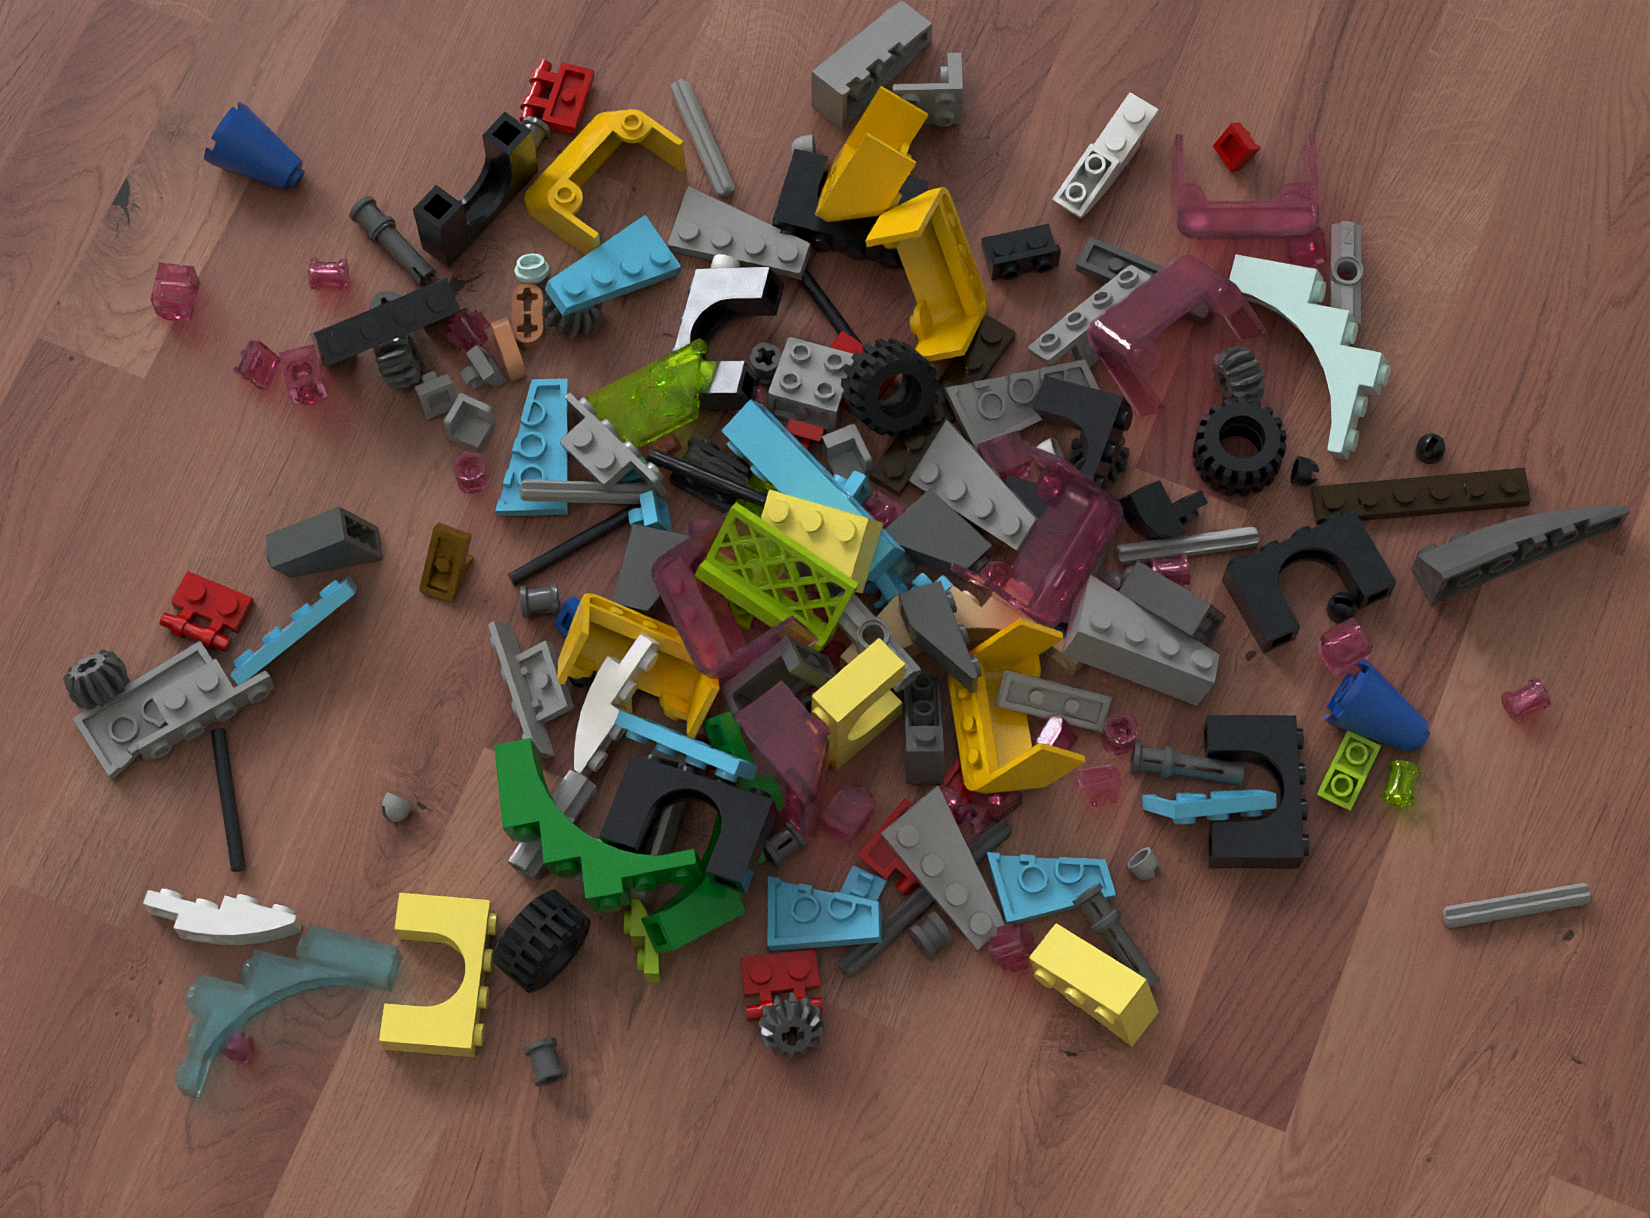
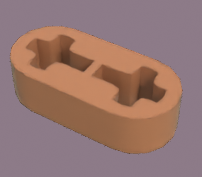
(520, 316)
(508, 349)

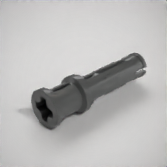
(382, 230)
(1231, 771)
(1108, 919)

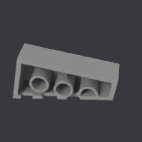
(1137, 645)

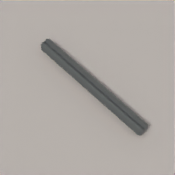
(917, 904)

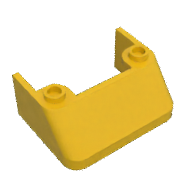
(872, 161)
(557, 191)
(938, 269)
(610, 630)
(995, 740)

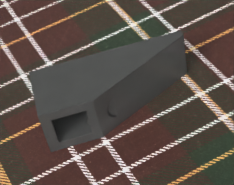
(933, 628)
(923, 731)

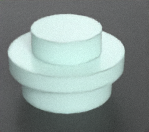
(531, 268)

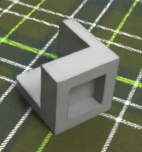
(469, 422)
(846, 452)

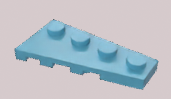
(615, 268)
(538, 450)
(303, 620)
(697, 752)

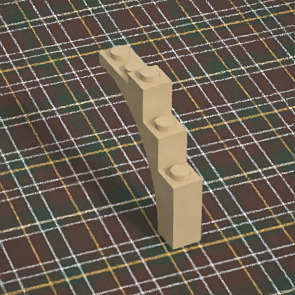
(979, 622)

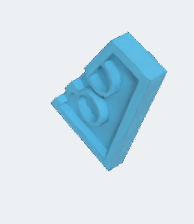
(1188, 806)
(1044, 886)
(816, 918)

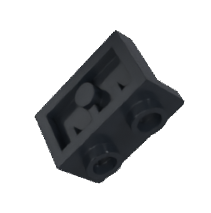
(1020, 252)
(709, 457)

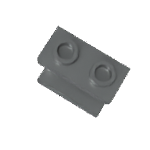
(786, 662)

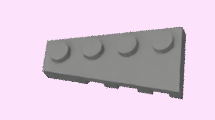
(714, 228)
(973, 488)
(133, 714)
(940, 860)

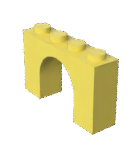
(859, 701)
(454, 1024)

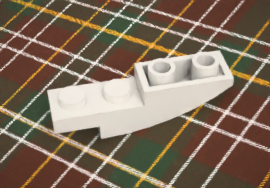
(1107, 157)
(602, 704)
(236, 923)

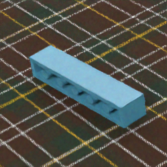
(797, 473)

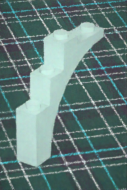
(1349, 371)

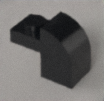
(1153, 514)

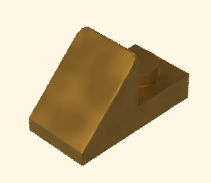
(446, 562)

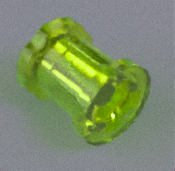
(1400, 771)

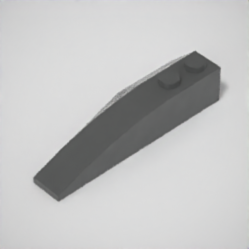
(1506, 547)

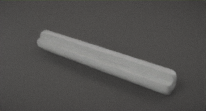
(702, 138)
(582, 492)
(1189, 544)
(1516, 905)

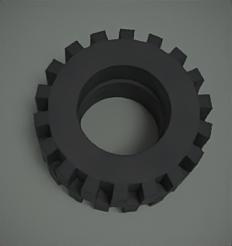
(911, 400)
(1247, 422)
(541, 941)

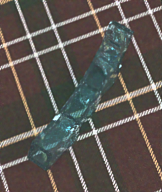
(324, 961)

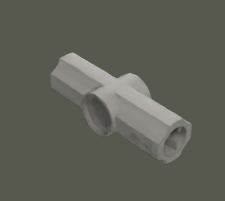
(1346, 257)
(859, 623)
(571, 800)

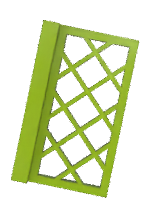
(764, 598)

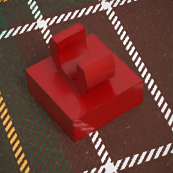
(1236, 146)
(806, 433)

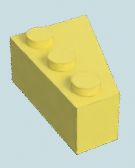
(830, 533)
(1095, 983)

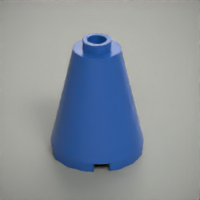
(253, 150)
(1376, 710)

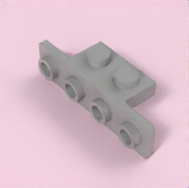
(1072, 329)
(602, 453)
(532, 684)
(198, 702)

